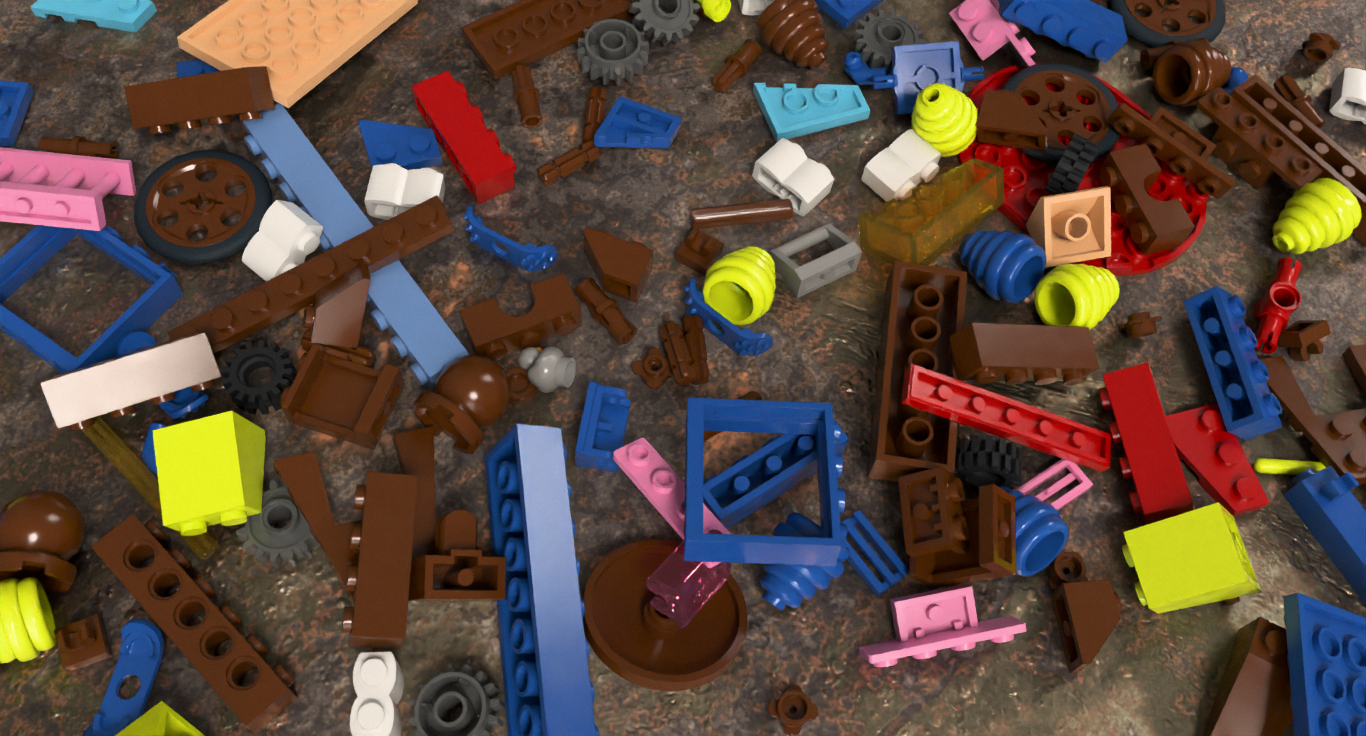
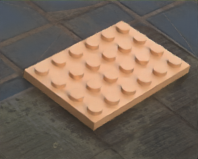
(292, 38)

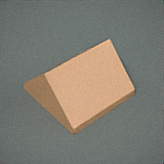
(1073, 226)

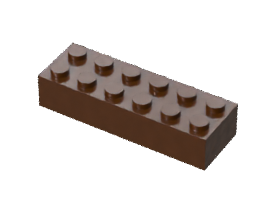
(919, 316)

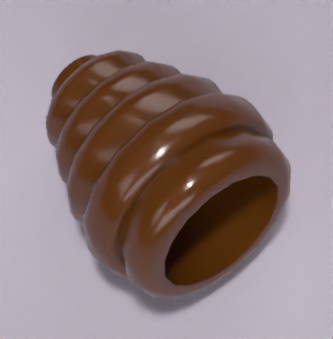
(795, 31)
(1189, 72)

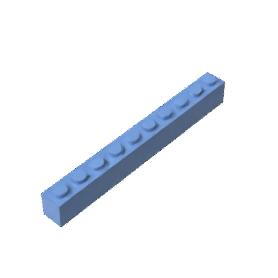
(392, 292)

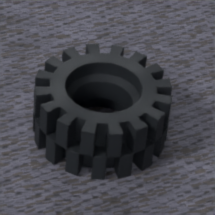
(1072, 165)
(250, 360)
(988, 463)

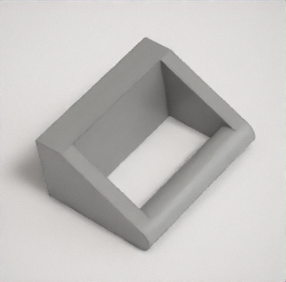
(821, 270)

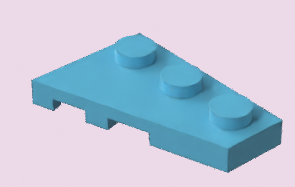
(113, 14)
(803, 111)

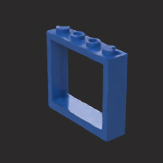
(40, 247)
(764, 417)

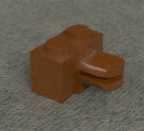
(457, 568)

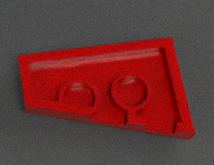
(1216, 459)

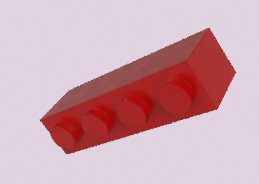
(464, 137)
(1147, 444)

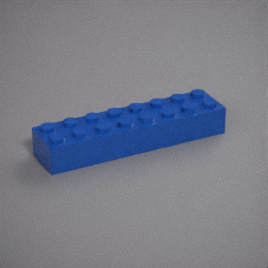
(542, 607)

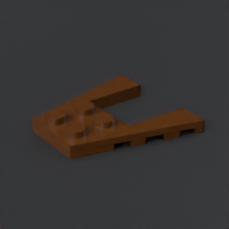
(1335, 437)
(307, 491)

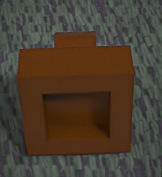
(699, 251)
(1303, 336)
(82, 643)

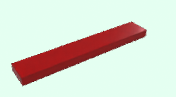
(1006, 417)

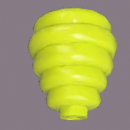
(945, 119)
(1316, 217)
(741, 285)
(1075, 295)
(24, 620)

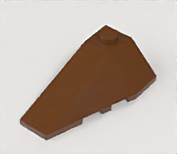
(1254, 685)

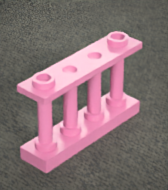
(60, 188)

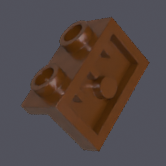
(933, 512)

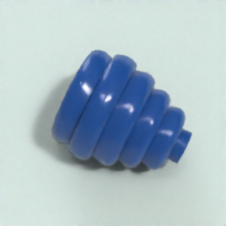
(1003, 263)
(1039, 533)
(792, 583)

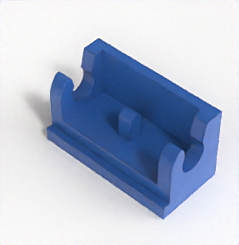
(602, 427)

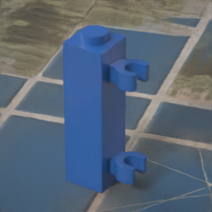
(1334, 520)

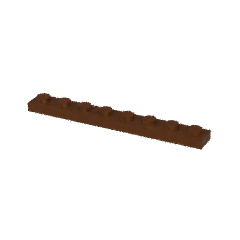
(297, 286)

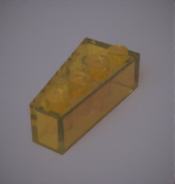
(934, 215)

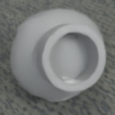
(548, 367)

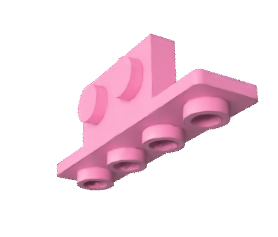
(988, 30)
(662, 486)
(938, 622)

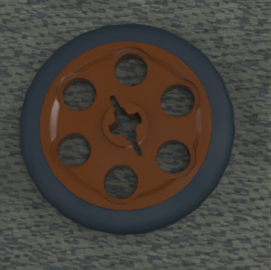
(1150, 30)
(1073, 83)
(185, 171)

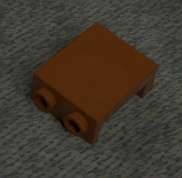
(342, 397)
(989, 547)

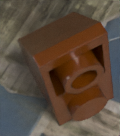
(617, 263)

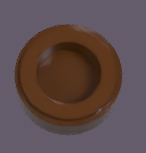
(521, 388)

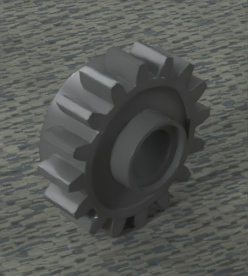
(663, 25)
(880, 33)
(612, 51)
(277, 544)
(447, 691)

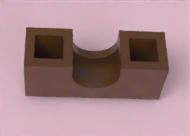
(1151, 222)
(496, 333)

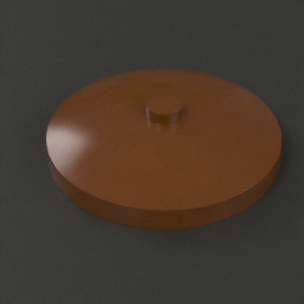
(648, 645)

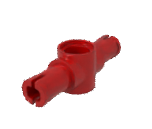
(1277, 304)

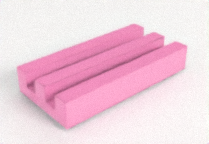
(1076, 473)

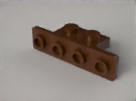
(1175, 145)
(1252, 145)

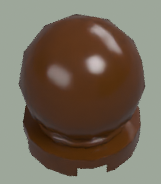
(467, 398)
(39, 538)

